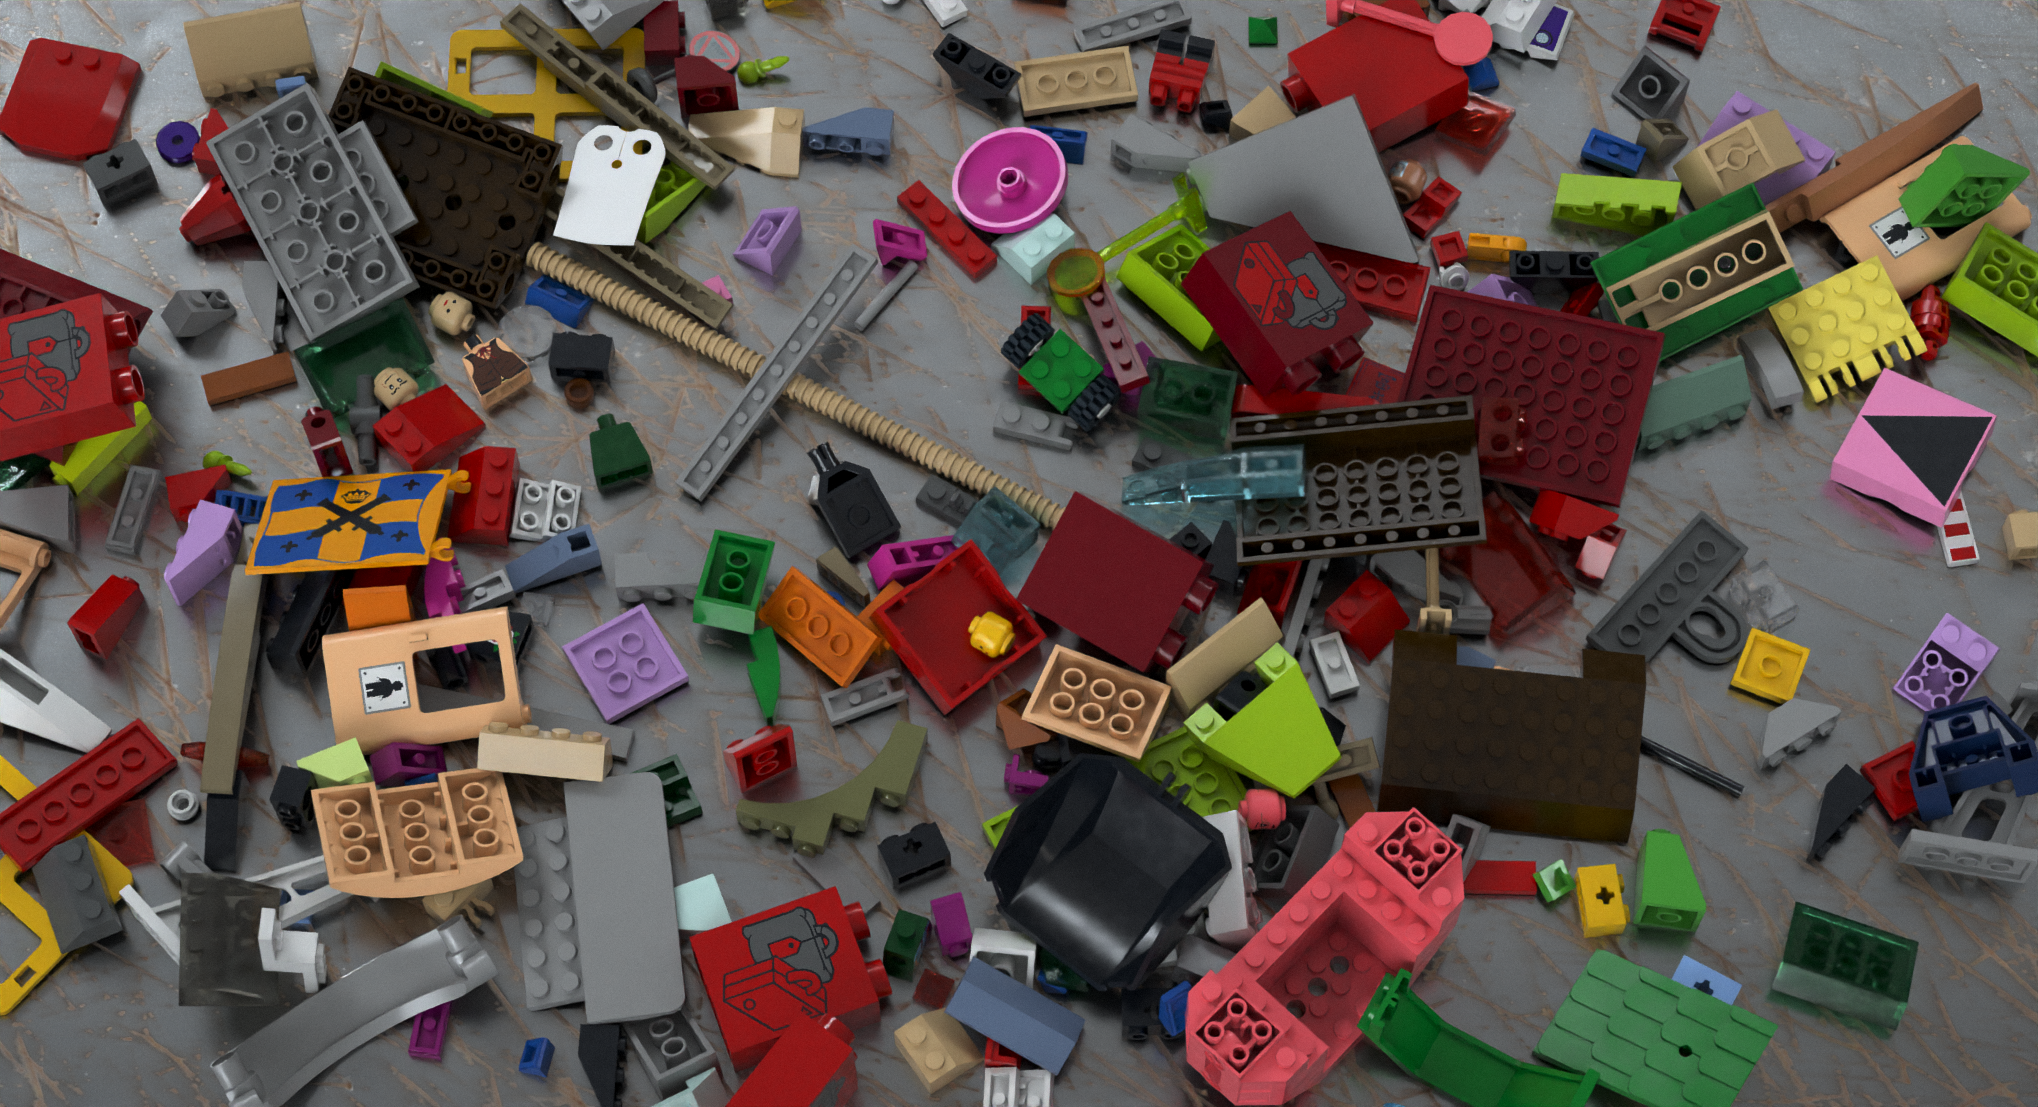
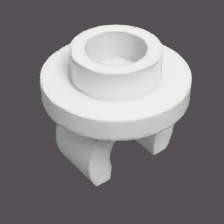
(1454, 277)

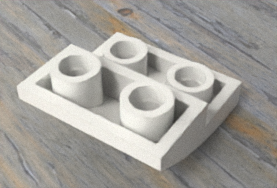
(543, 509)

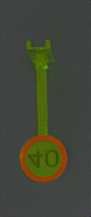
(1082, 269)

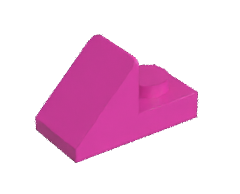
(899, 241)

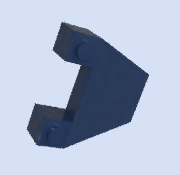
(1968, 749)

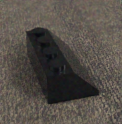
(307, 621)

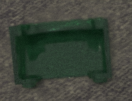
(363, 347)

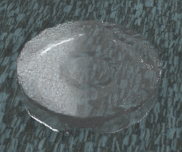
(527, 331)

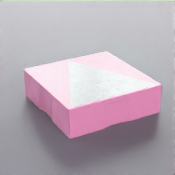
(1912, 447)

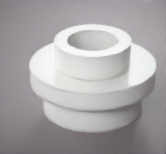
(179, 797)

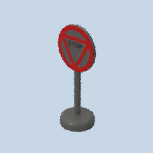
(712, 44)

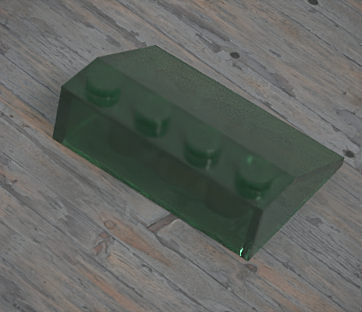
(1846, 966)

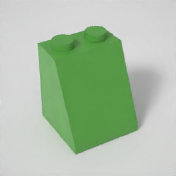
(1666, 884)

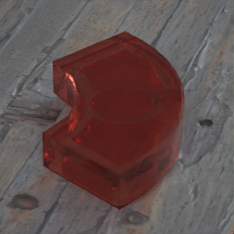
(247, 757)

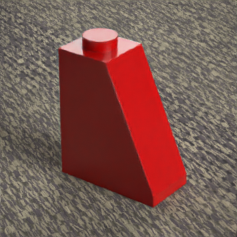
(106, 615)

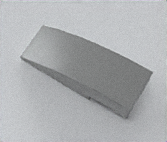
(1771, 368)

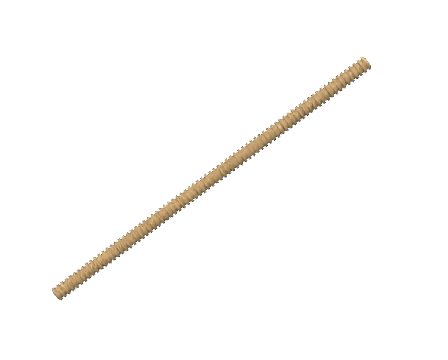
(804, 390)

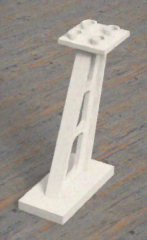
(164, 920)

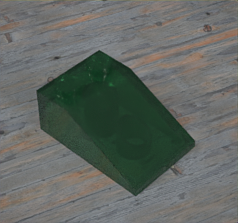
(1189, 396)

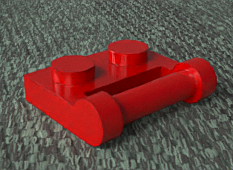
(1690, 13)

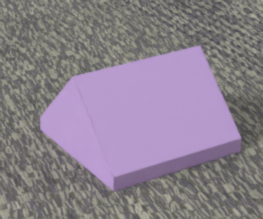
(770, 238)

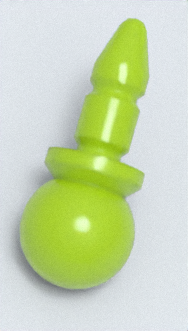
(749, 71)
(217, 458)

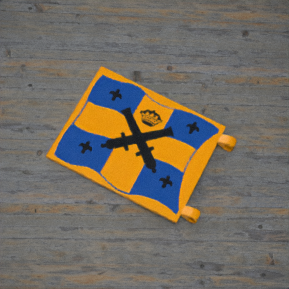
(354, 522)

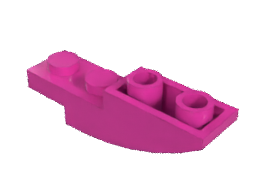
(443, 590)

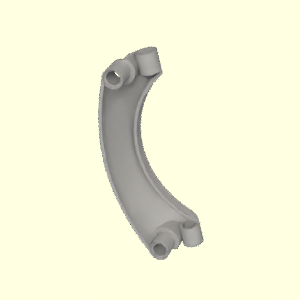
(351, 1011)

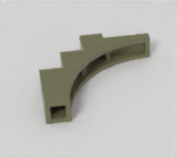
(850, 805)

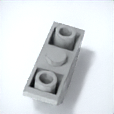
(1793, 727)

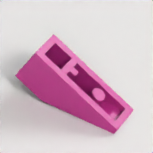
(908, 560)

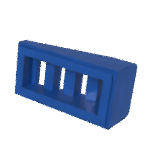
(237, 499)
(1173, 1008)

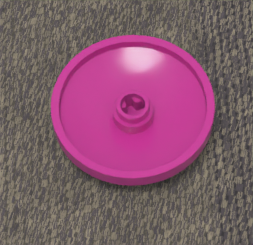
(1010, 180)

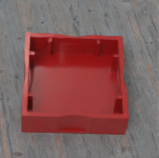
(931, 624)

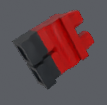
(1177, 80)

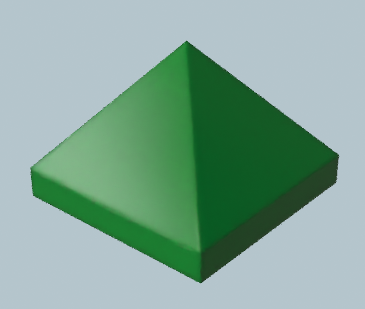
(1262, 30)

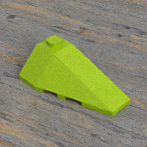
(669, 197)

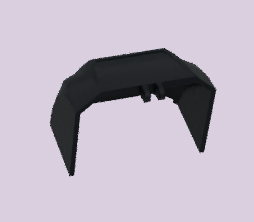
(1107, 869)

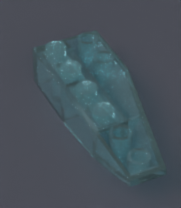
(1224, 476)

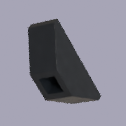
(975, 69)
(1552, 270)

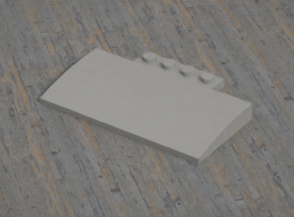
(319, 209)

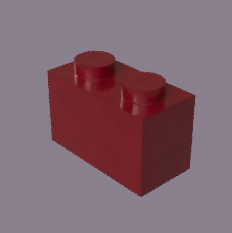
(663, 34)

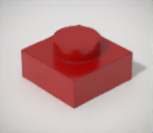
(1449, 249)

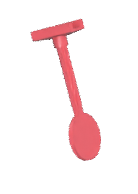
(1458, 38)

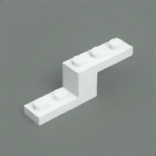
(291, 951)

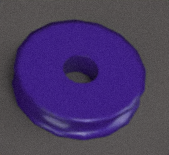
(173, 132)

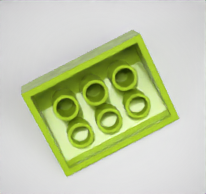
(1156, 275)
(1999, 286)

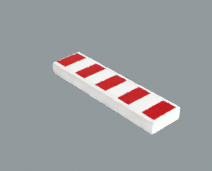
(1958, 537)

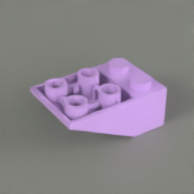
(204, 550)
(1946, 665)

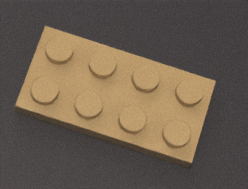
(1076, 81)

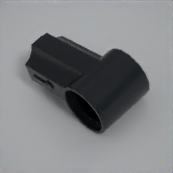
(448, 667)

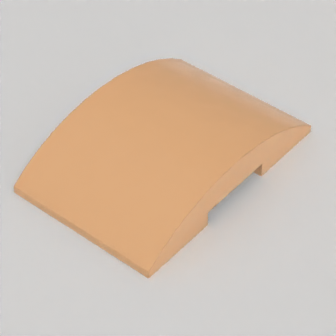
(417, 835)

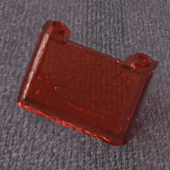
(1511, 568)

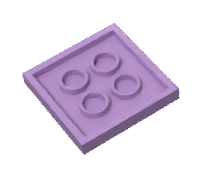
(625, 663)

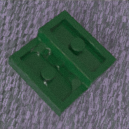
(678, 793)

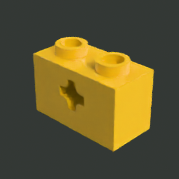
(1596, 917)

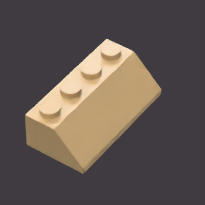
(1222, 657)
(544, 752)

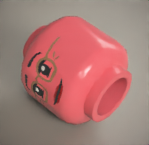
(1262, 809)

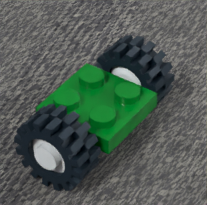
(1061, 371)

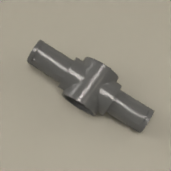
(363, 416)

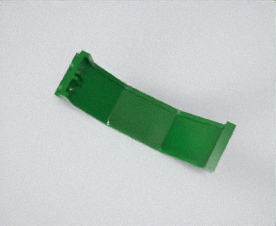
(1458, 1062)

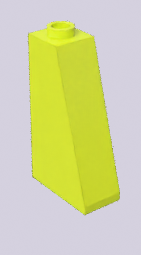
(96, 453)

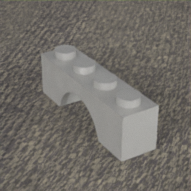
(640, 579)

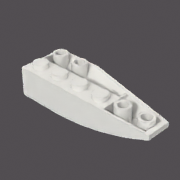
(44, 710)

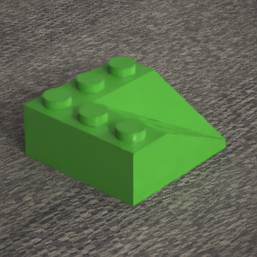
(1960, 187)

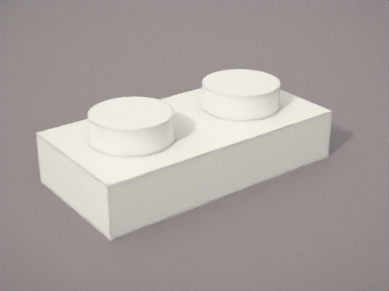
(1334, 664)

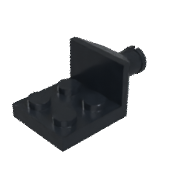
(850, 501)

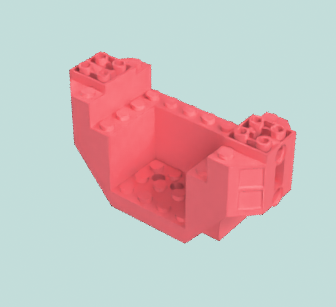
(1370, 908)

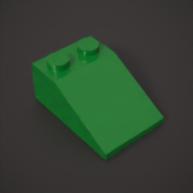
(733, 582)

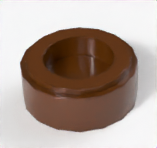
(579, 393)

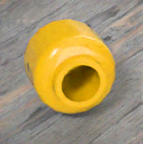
(991, 634)

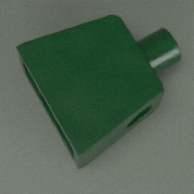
(617, 453)

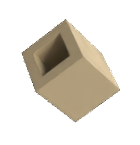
(2021, 535)

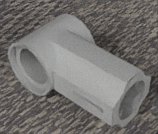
(1468, 618)
(183, 860)

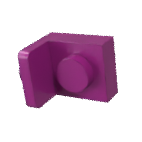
(1023, 782)

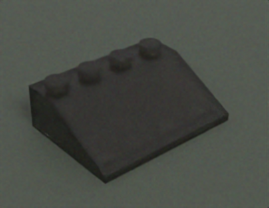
(220, 942)

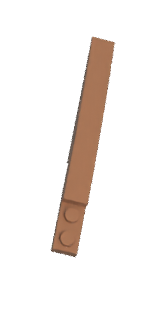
(1876, 160)

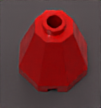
(213, 214)

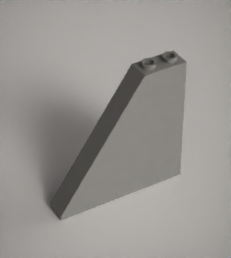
(1319, 170)

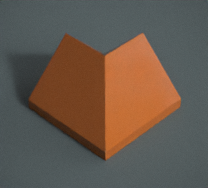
(1018, 731)

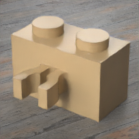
(460, 902)

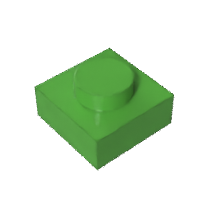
(1554, 880)

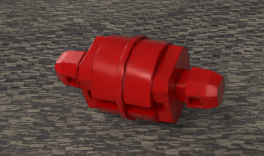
(1932, 320)

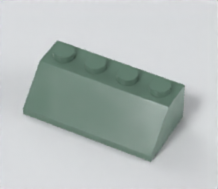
(1695, 402)

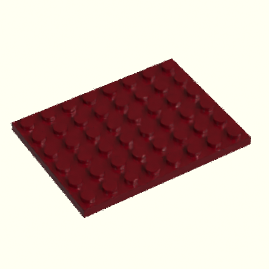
(1573, 373)

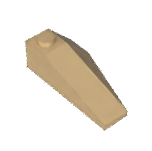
(758, 137)

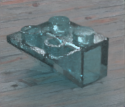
(998, 529)

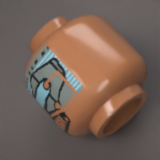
(1407, 180)

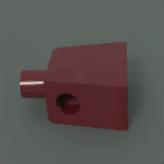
(324, 434)

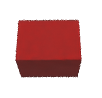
(1275, 585)

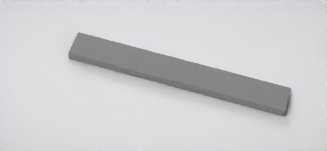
(621, 738)

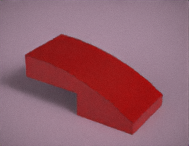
(1431, 207)

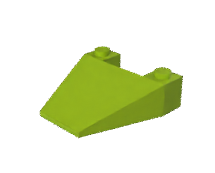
(1275, 736)

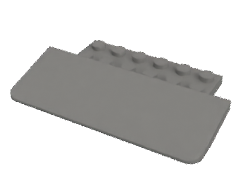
(601, 904)

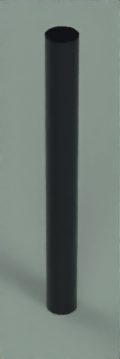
(1691, 766)

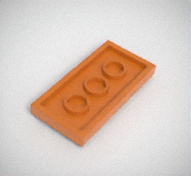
(819, 627)

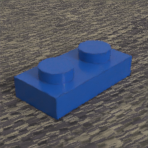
(1613, 152)

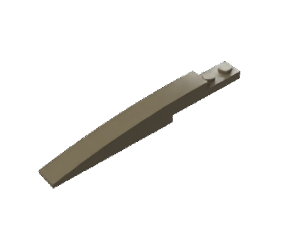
(615, 96)
(660, 274)
(234, 672)

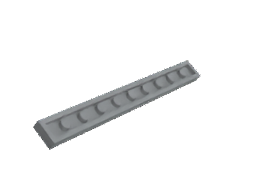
(776, 372)

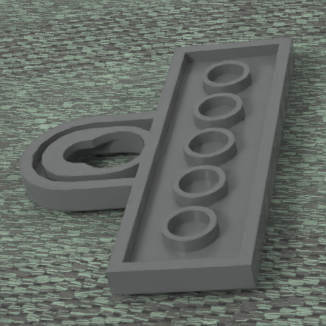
(1671, 591)

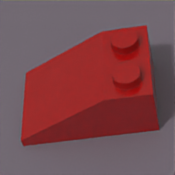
(427, 428)
(761, 756)

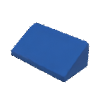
(1070, 142)
(559, 300)

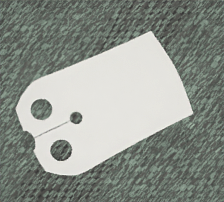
(606, 202)

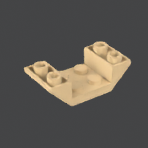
(1738, 158)

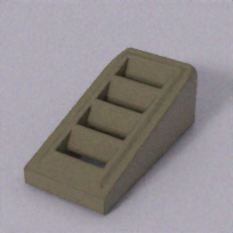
(839, 571)

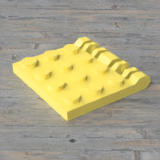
(1844, 325)

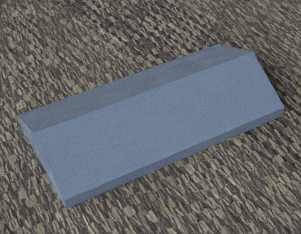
(1015, 1016)

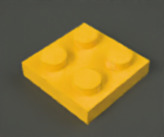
(1770, 666)

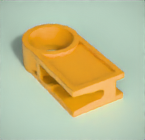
(1493, 247)

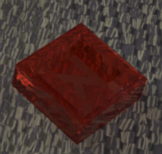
(933, 989)

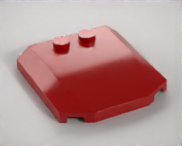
(68, 99)

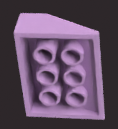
(1816, 154)

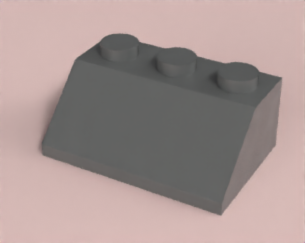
(1292, 852)
(76, 894)

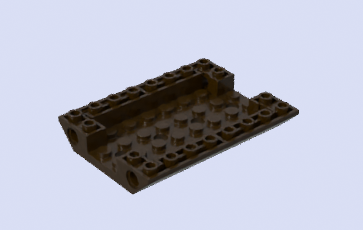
(456, 155)

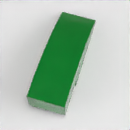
(765, 673)

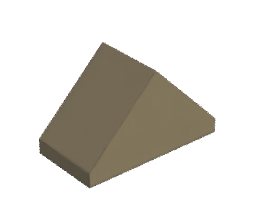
(1660, 138)

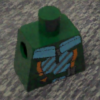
(906, 941)

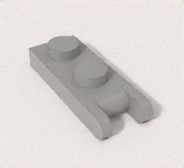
(1033, 425)
(862, 697)

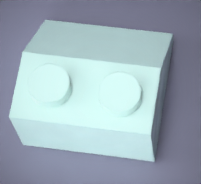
(1035, 247)

